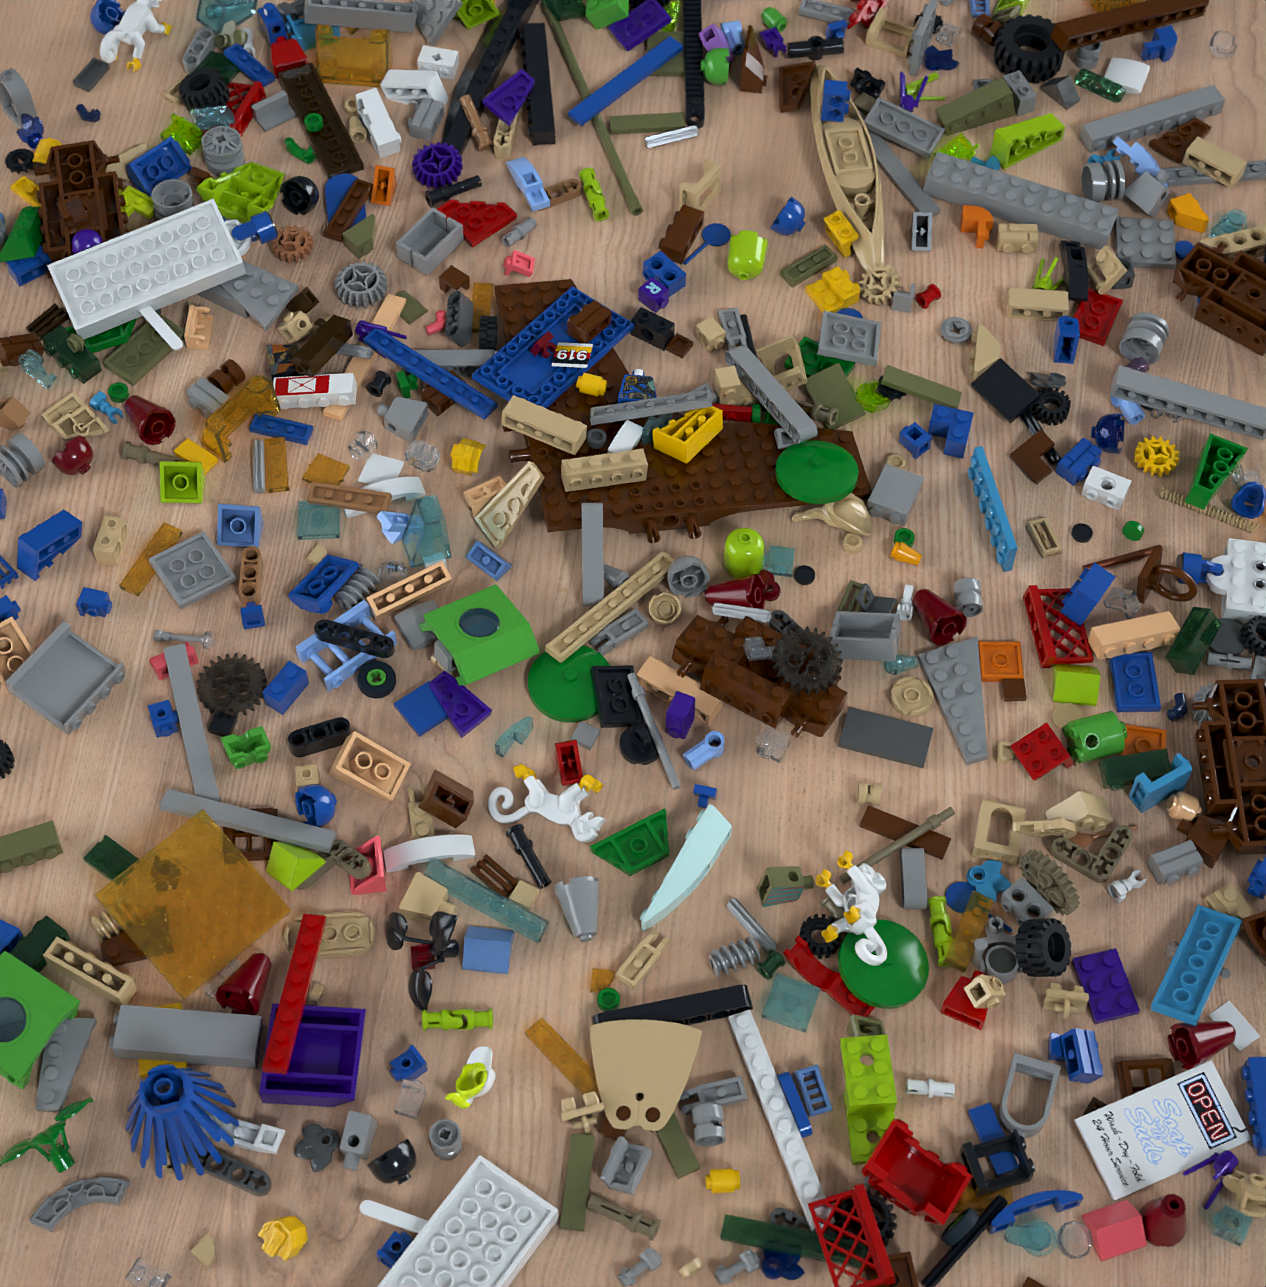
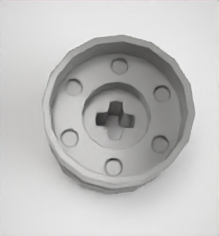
(222, 150)
(1103, 181)
(171, 198)
(1144, 337)
(19, 459)

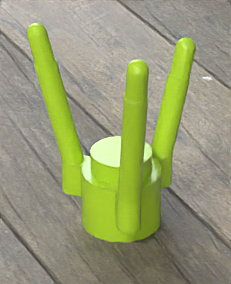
(913, 88)
(1045, 282)

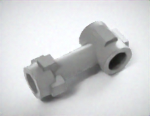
(649, 1259)
(748, 1261)

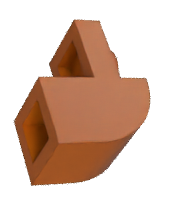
(978, 221)

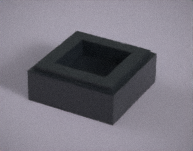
(222, 725)

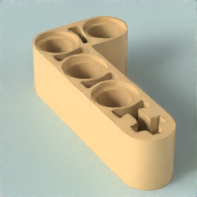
(505, 136)

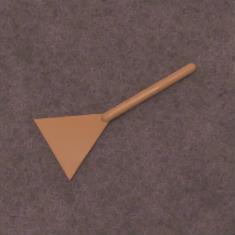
(1084, 840)

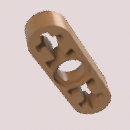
(562, 188)

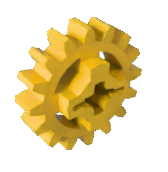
(1156, 456)

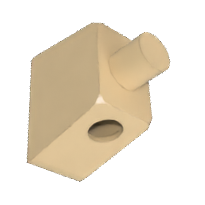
(424, 899)

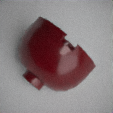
(75, 457)

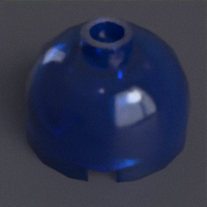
(1109, 433)

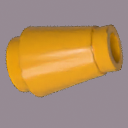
(905, 554)

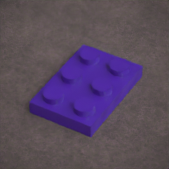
(640, 24)
(1107, 985)

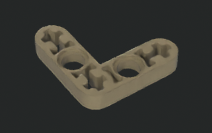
(337, 855)
(1093, 862)

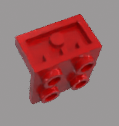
(1041, 752)

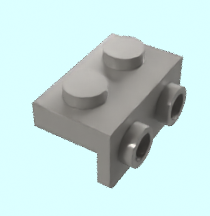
(625, 1166)

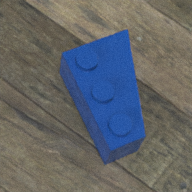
(46, 541)

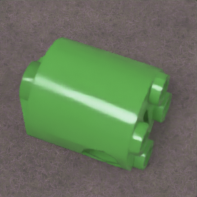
(1095, 737)

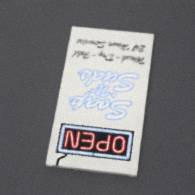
(1162, 1130)

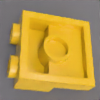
(833, 291)

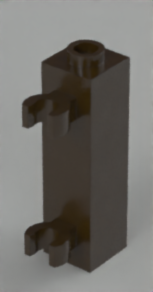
(321, 346)

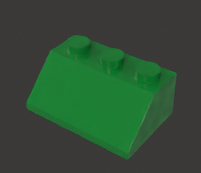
(24, 236)

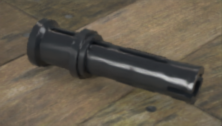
(444, 193)
(524, 847)

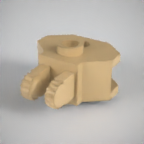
(1249, 1192)

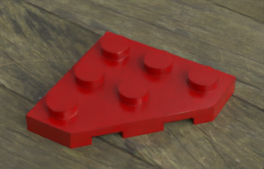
(479, 218)

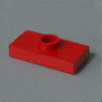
(734, 412)

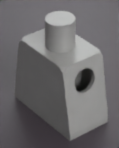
(1149, 191)
(404, 417)
(360, 1129)

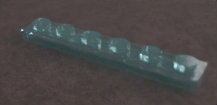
(487, 901)

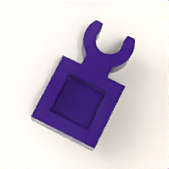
(772, 39)

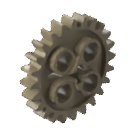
(1049, 881)

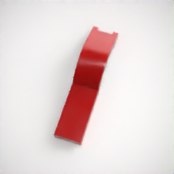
(824, 978)

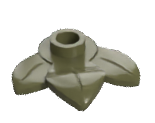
(231, 36)

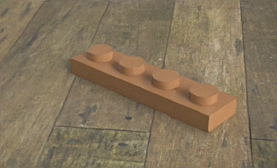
(349, 498)

